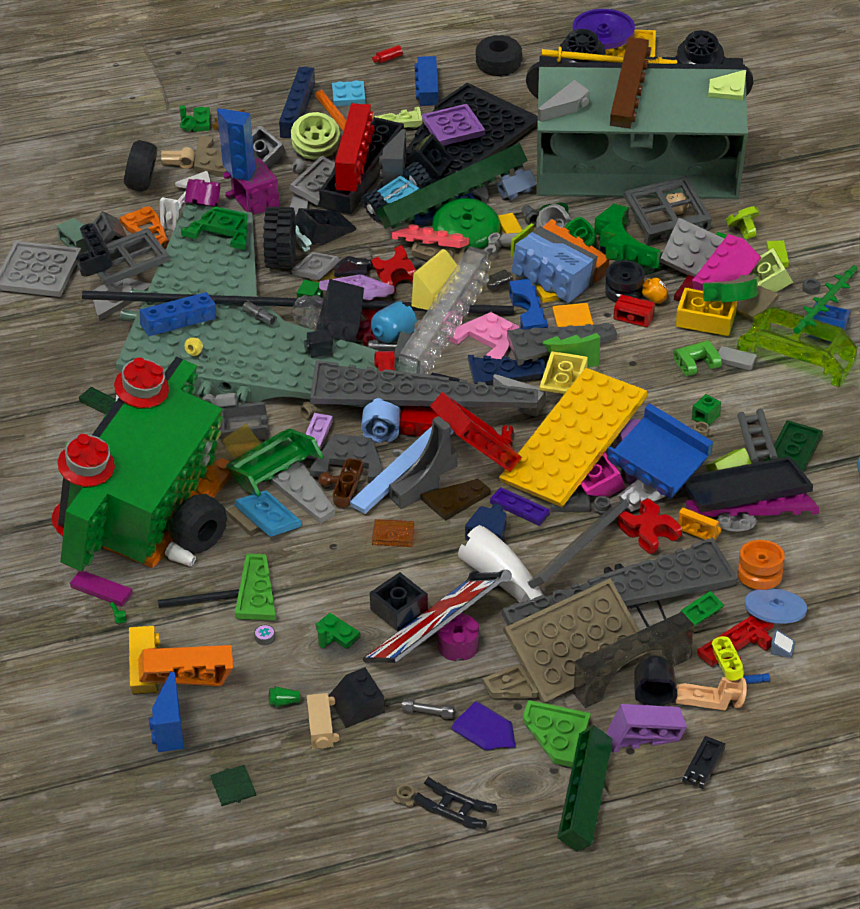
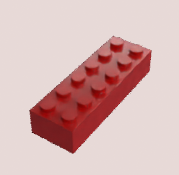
(354, 147)

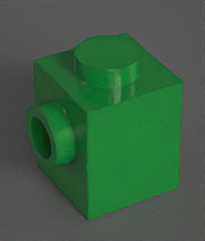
(309, 288)
(706, 409)

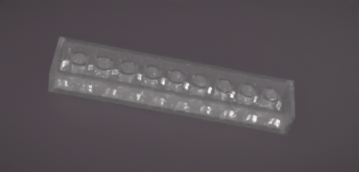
(446, 313)

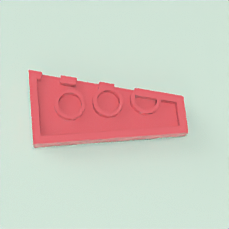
(429, 236)

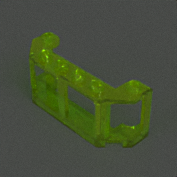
(792, 347)

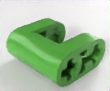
(686, 357)

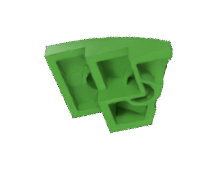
(586, 346)

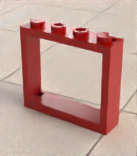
(478, 432)

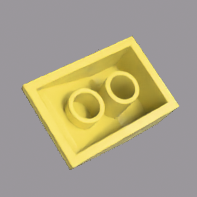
(562, 371)

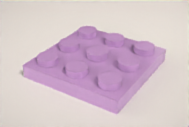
(372, 287)

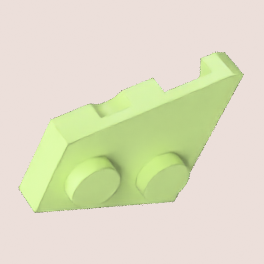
(728, 86)

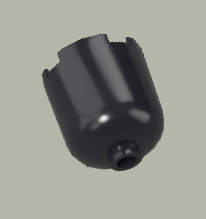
(655, 681)

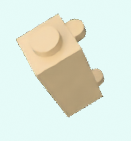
(320, 720)

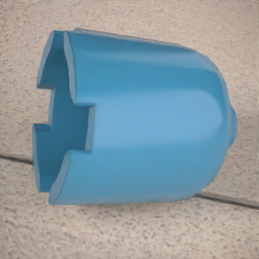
(392, 320)

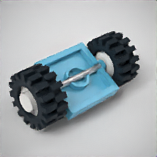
(400, 187)

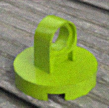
(744, 221)

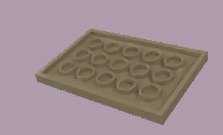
(567, 631)

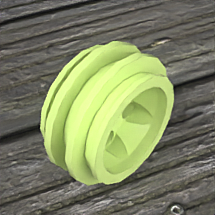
(314, 128)

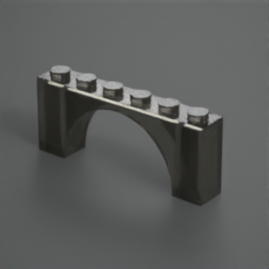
(597, 669)

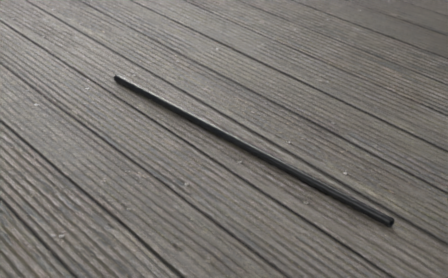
(264, 301)

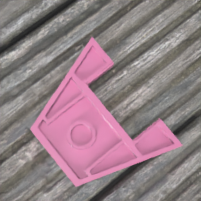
(489, 330)

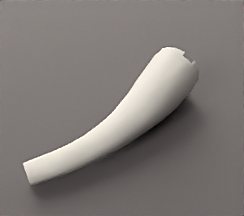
(490, 554)

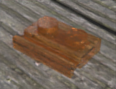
(393, 533)

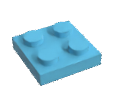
(348, 92)

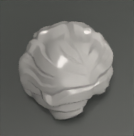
(553, 212)

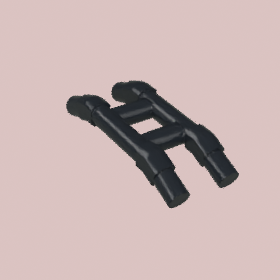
(449, 795)

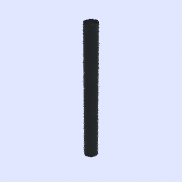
(198, 598)

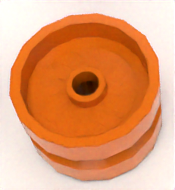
(761, 564)

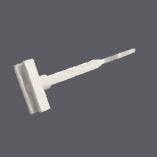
(170, 208)

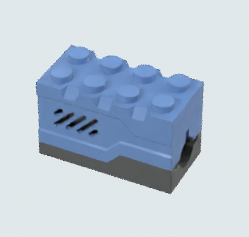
(554, 264)

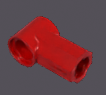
(384, 360)

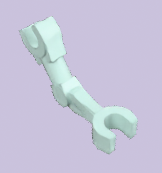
(303, 241)

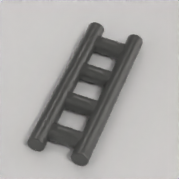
(764, 429)

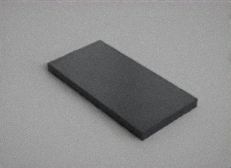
(747, 484)

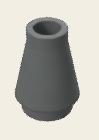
(530, 214)

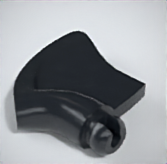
(352, 265)

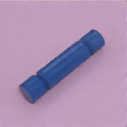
(757, 678)

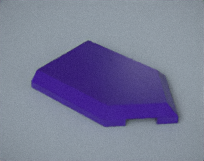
(485, 728)

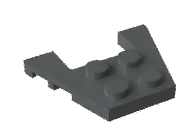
(345, 446)

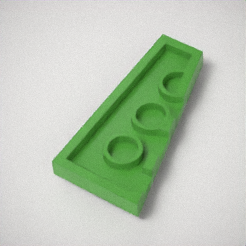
(255, 590)

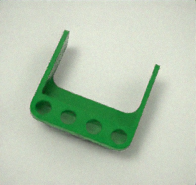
(270, 457)

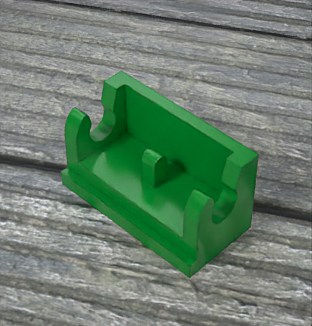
(703, 608)

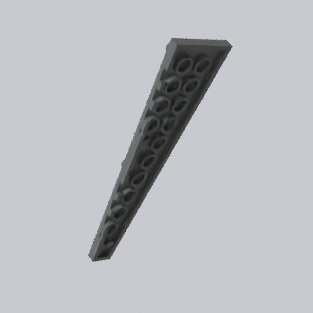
(669, 576)

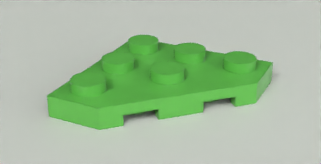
(556, 729)

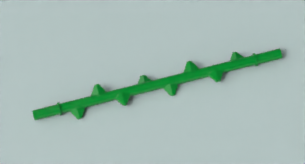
(821, 302)

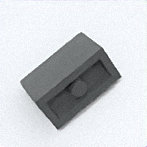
(108, 227)

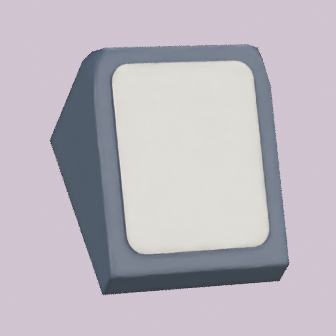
(782, 644)

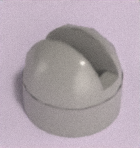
(298, 166)

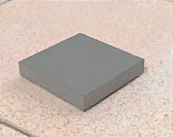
(315, 265)

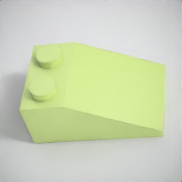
(771, 272)

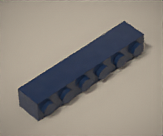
(297, 100)

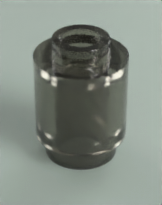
(499, 280)

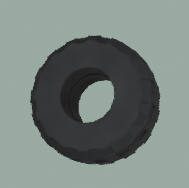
(498, 55)
(140, 165)
(198, 523)

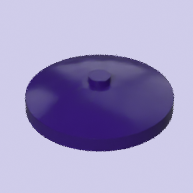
(608, 24)

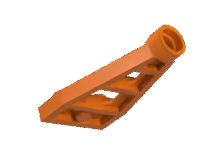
(145, 215)

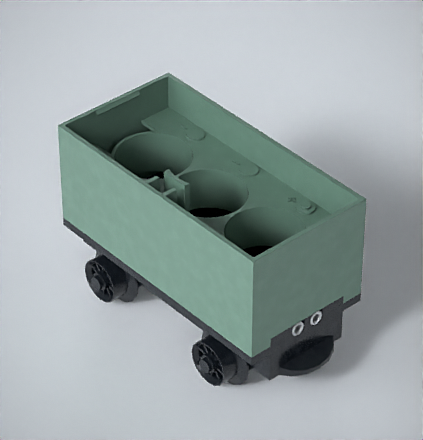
(674, 130)

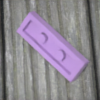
(319, 429)

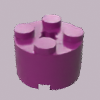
(202, 192)
(459, 638)

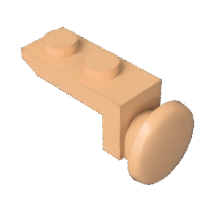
(711, 697)

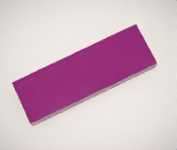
(101, 588)

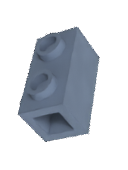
(520, 182)

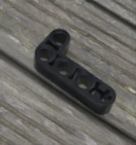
(97, 257)

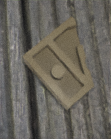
(510, 684)

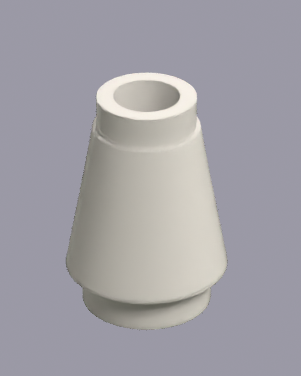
(179, 555)

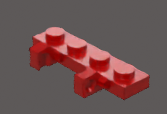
(747, 631)

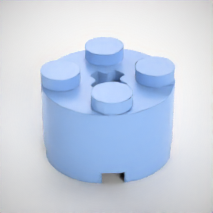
(380, 421)

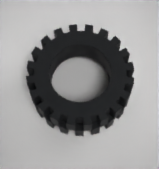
(279, 237)

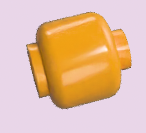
(655, 290)

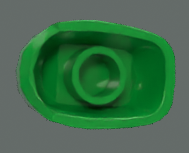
(582, 228)

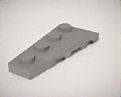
(312, 179)
(304, 492)
(638, 492)

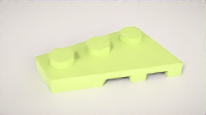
(410, 119)

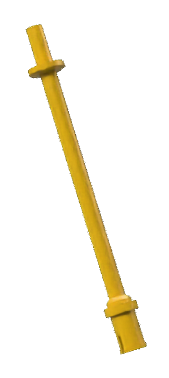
(594, 57)

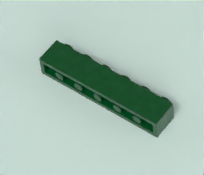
(585, 789)

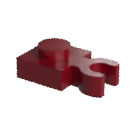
(365, 332)

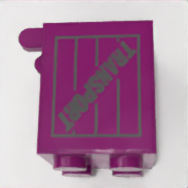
(256, 193)

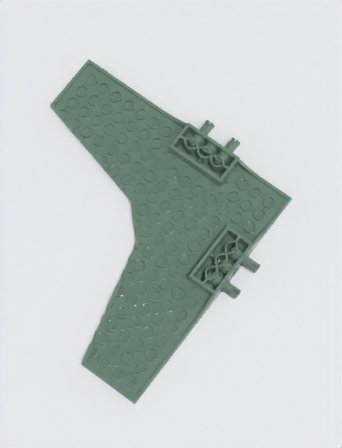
(237, 350)

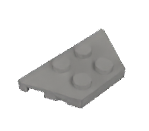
(107, 307)

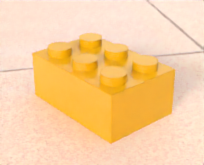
(705, 316)

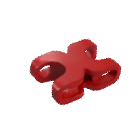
(394, 269)
(649, 526)

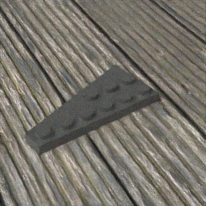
(528, 345)

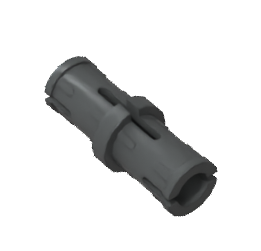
(259, 313)

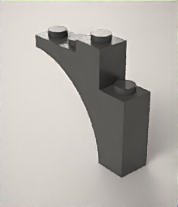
(424, 474)

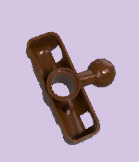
(345, 483)

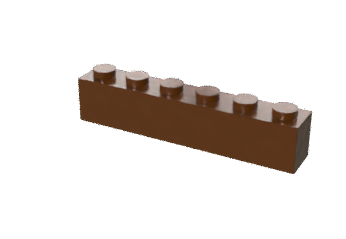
(630, 82)

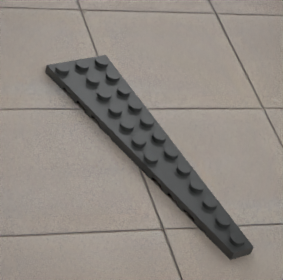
(361, 386)

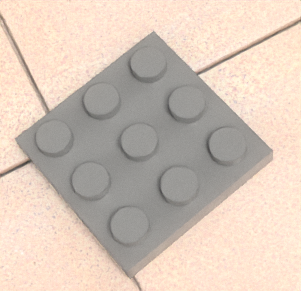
(689, 247)

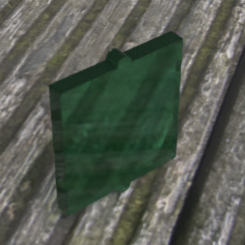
(233, 785)

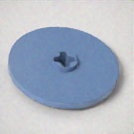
(776, 606)

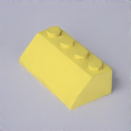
(431, 278)

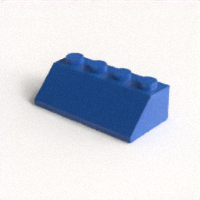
(236, 143)

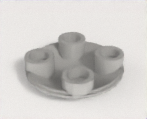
(736, 523)

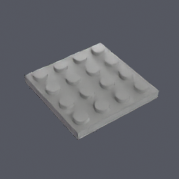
(38, 268)

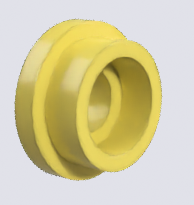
(197, 346)

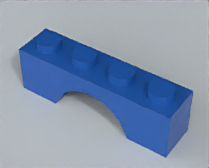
(524, 295)

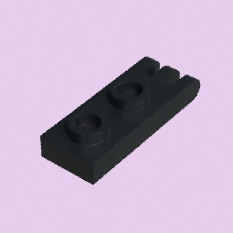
(704, 761)

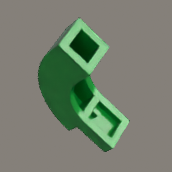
(728, 291)

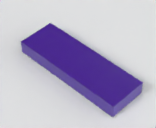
(520, 506)

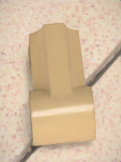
(178, 158)

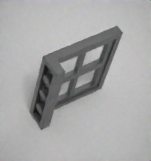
(662, 232)
(129, 247)

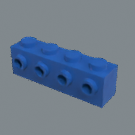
(177, 314)

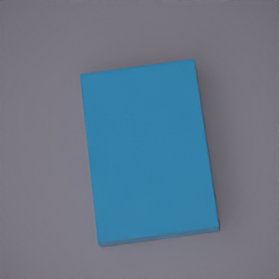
(268, 513)

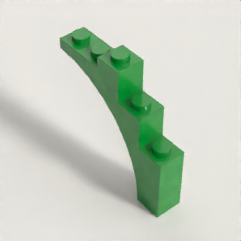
(618, 242)

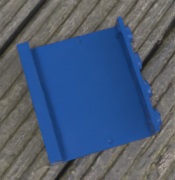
(661, 451)

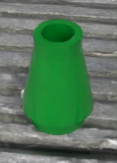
(281, 696)

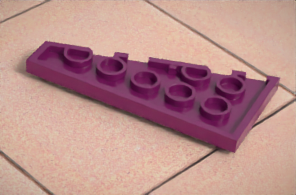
(791, 503)

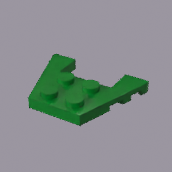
(221, 221)

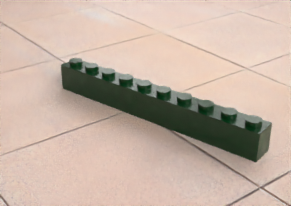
(452, 185)

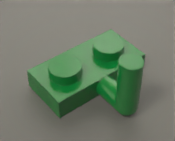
(201, 115)
(334, 629)

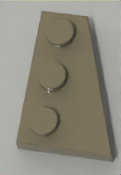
(427, 251)

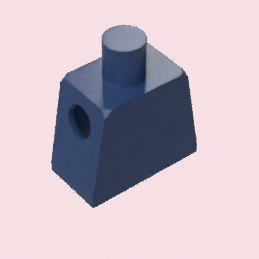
(490, 518)

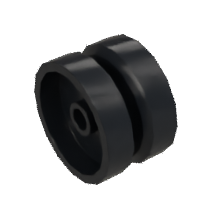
(625, 279)

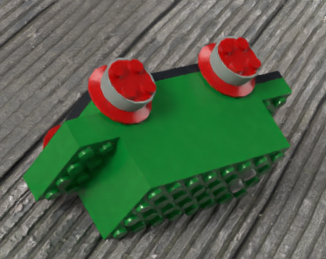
(135, 464)

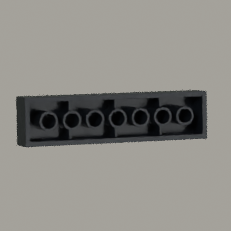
(348, 200)

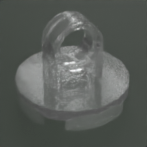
(307, 311)

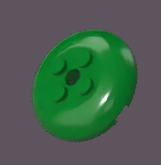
(470, 218)

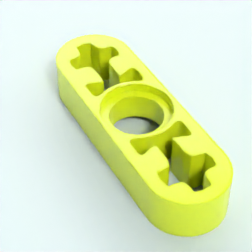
(727, 664)

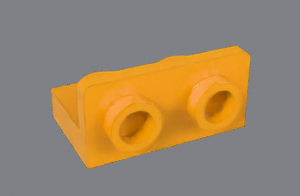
(698, 524)

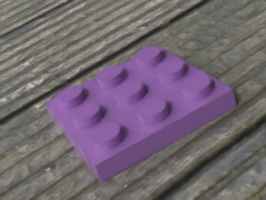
(453, 124)

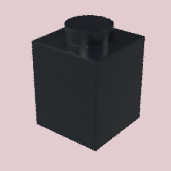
(319, 343)

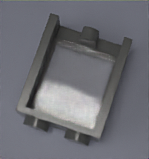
(251, 414)

